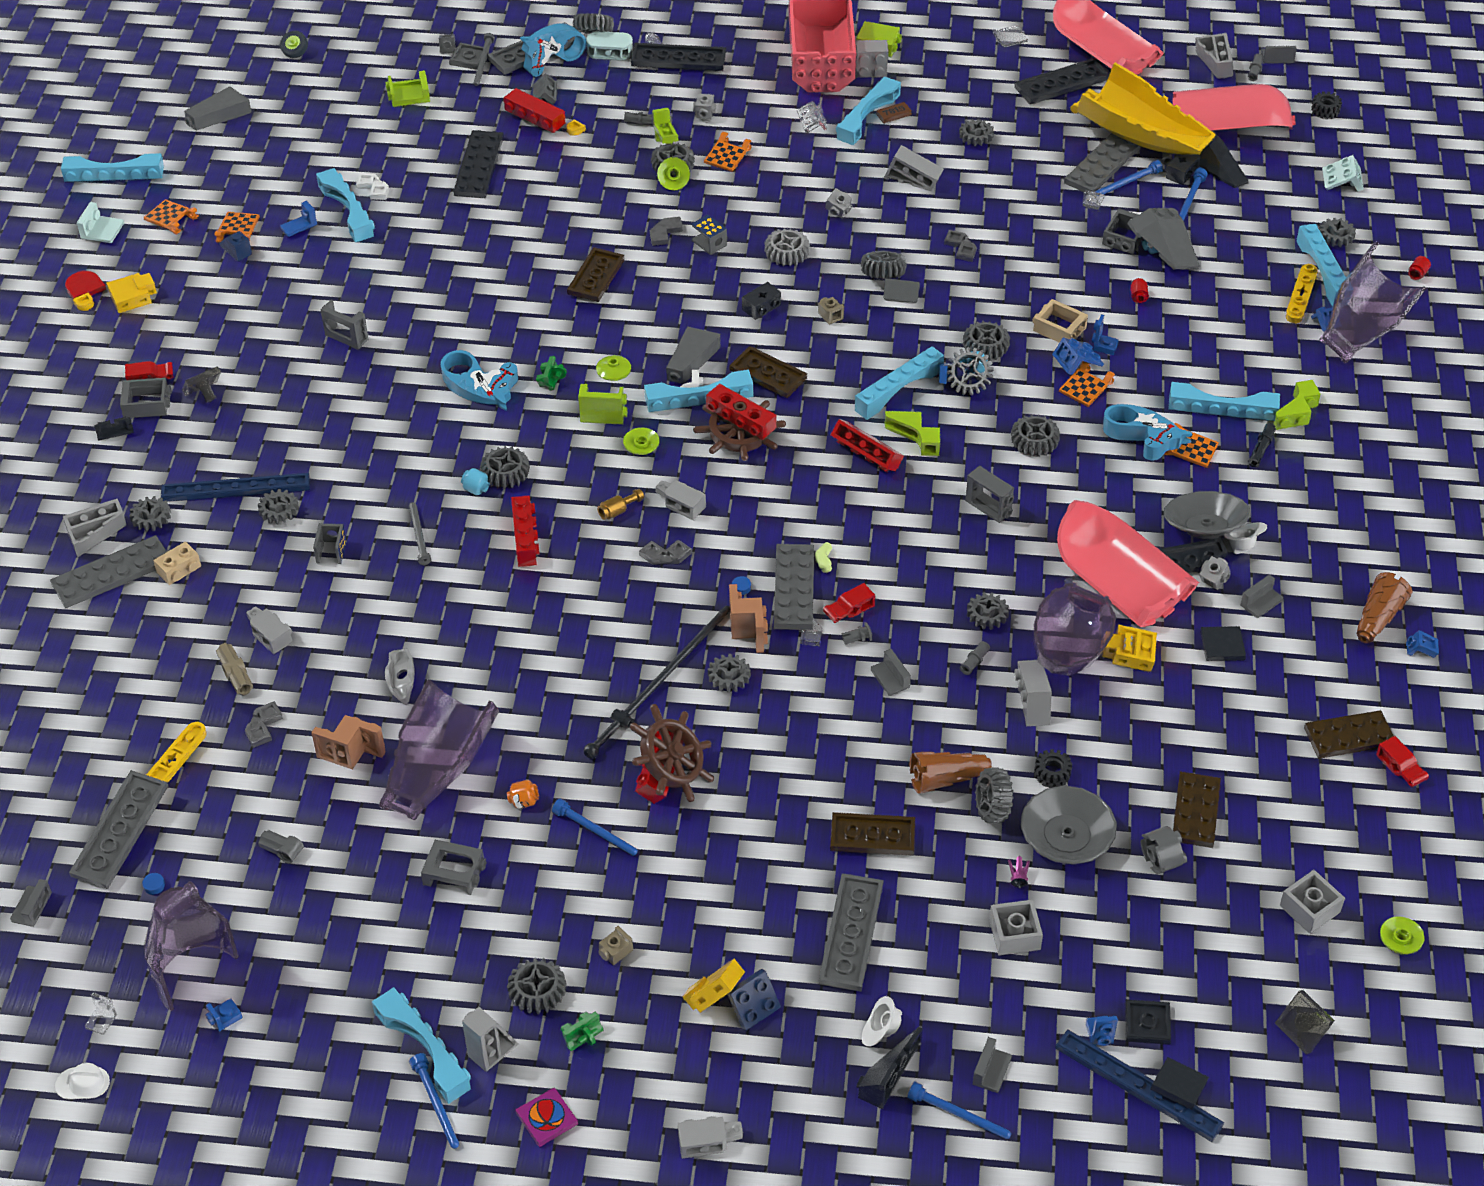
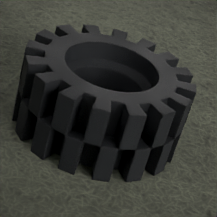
(1326, 105)
(1053, 759)

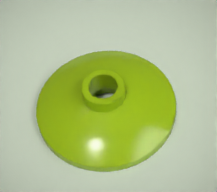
(682, 173)
(613, 368)
(641, 441)
(1405, 929)

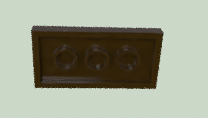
(595, 274)
(769, 371)
(1348, 734)
(1197, 808)
(872, 833)

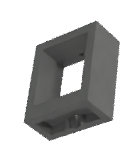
(1112, 239)
(145, 387)
(980, 479)

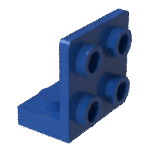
(1071, 353)

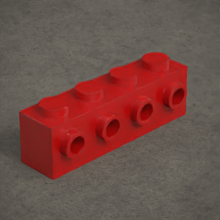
(534, 110)
(867, 445)
(524, 533)

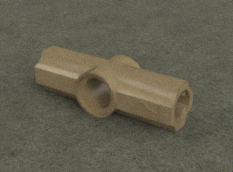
(234, 669)

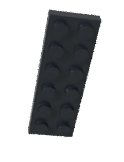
(678, 56)
(1062, 80)
(478, 164)

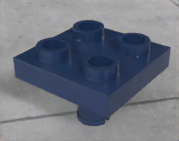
(753, 999)

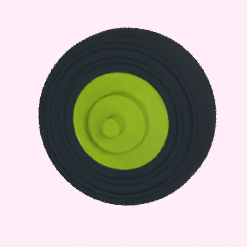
(294, 44)

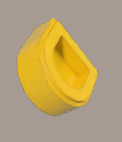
(575, 128)
(84, 302)

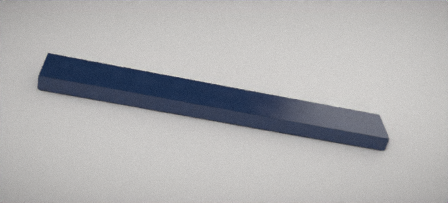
(235, 487)
(1137, 1084)

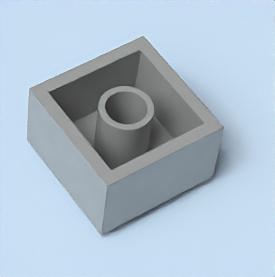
(871, 58)
(1312, 901)
(1015, 927)

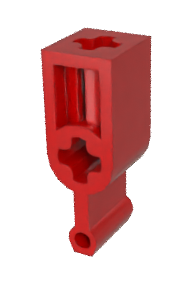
(148, 370)
(851, 603)
(1401, 761)

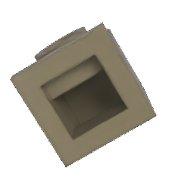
(827, 307)
(615, 946)

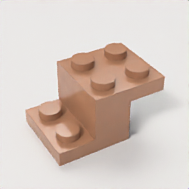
(747, 618)
(348, 742)

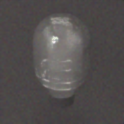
(652, 38)

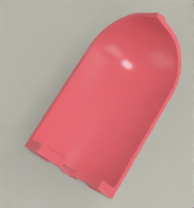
(1104, 35)
(1236, 106)
(1121, 563)

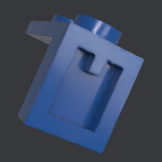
(302, 223)
(1103, 343)
(1101, 1029)

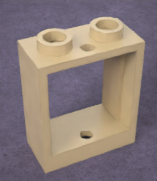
(1054, 331)

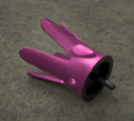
(1019, 875)

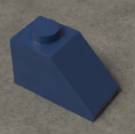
(237, 246)

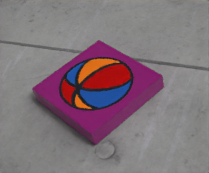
(546, 1117)

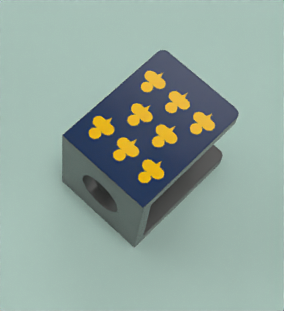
(710, 235)
(322, 536)

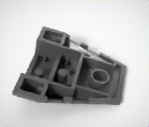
(1168, 235)

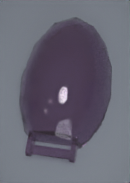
(1072, 629)

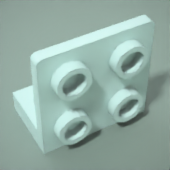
(1341, 172)
(97, 227)

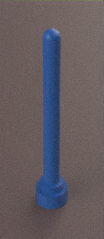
(1154, 168)
(1199, 176)
(562, 808)
(419, 1064)
(919, 1093)

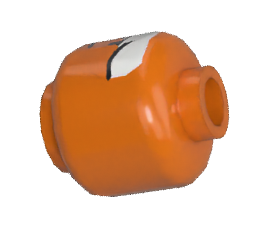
(523, 794)

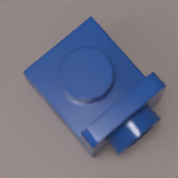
(1323, 316)
(943, 368)
(1424, 643)
(223, 1014)

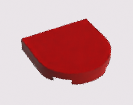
(83, 283)

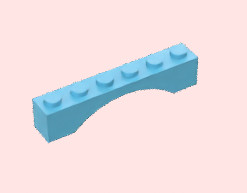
(883, 93)
(143, 167)
(358, 222)
(1312, 242)
(666, 397)
(873, 398)
(1190, 399)
(396, 1014)

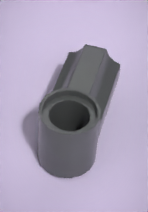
(285, 848)

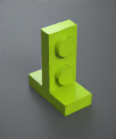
(663, 128)

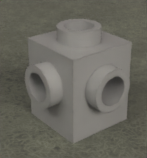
(704, 106)
(839, 203)
(1215, 572)

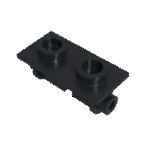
(120, 427)

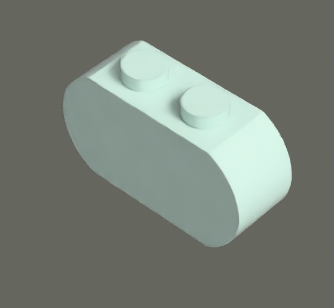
(609, 45)

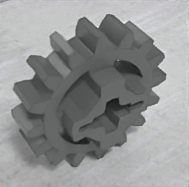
(976, 132)
(1337, 232)
(278, 506)
(150, 513)
(987, 610)
(729, 672)

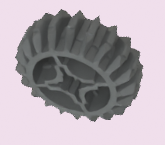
(591, 22)
(672, 150)
(883, 264)
(988, 337)
(1035, 435)
(505, 467)
(994, 795)
(523, 985)

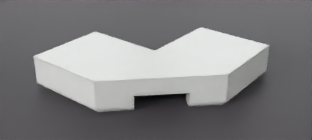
(379, 189)

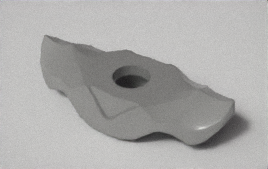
(400, 662)

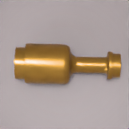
(617, 504)

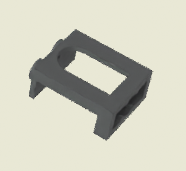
(357, 326)
(468, 879)

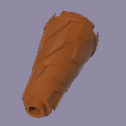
(1383, 602)
(944, 769)

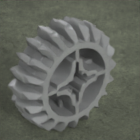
(787, 247)
(974, 363)

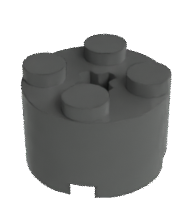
(1163, 849)

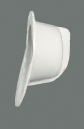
(1245, 536)
(882, 1022)
(82, 1082)

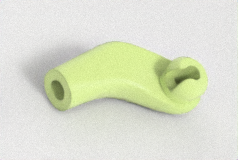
(822, 557)

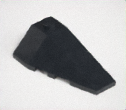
(1219, 161)
(885, 1074)

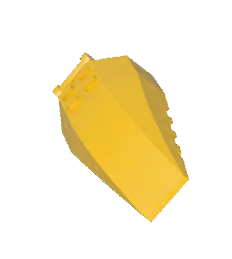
(1141, 115)

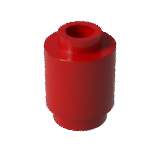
(1419, 268)
(1139, 290)

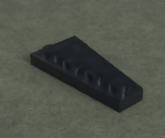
(1193, 555)

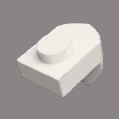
(696, 380)

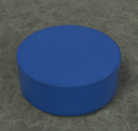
(743, 584)
(153, 883)

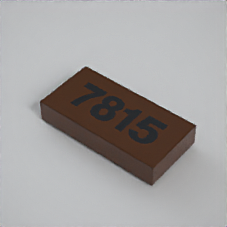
(893, 112)

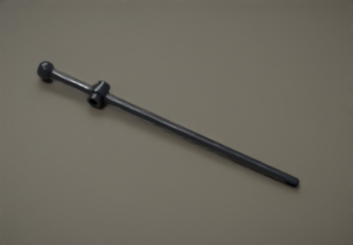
(622, 718)

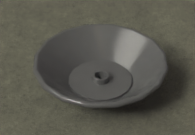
(1207, 513)
(1069, 811)

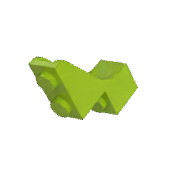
(1298, 410)
(910, 426)

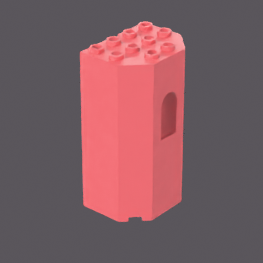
(822, 44)

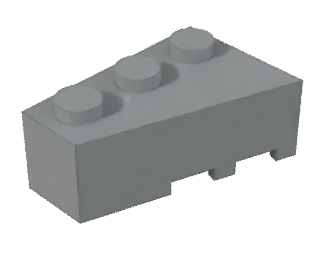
(1216, 54)
(913, 169)
(94, 525)
(1034, 692)
(486, 1039)

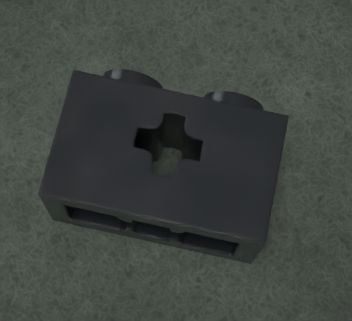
(1182, 167)
(761, 300)

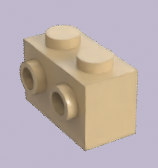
(177, 563)

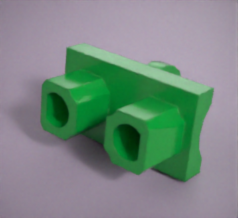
(551, 373)
(582, 1031)

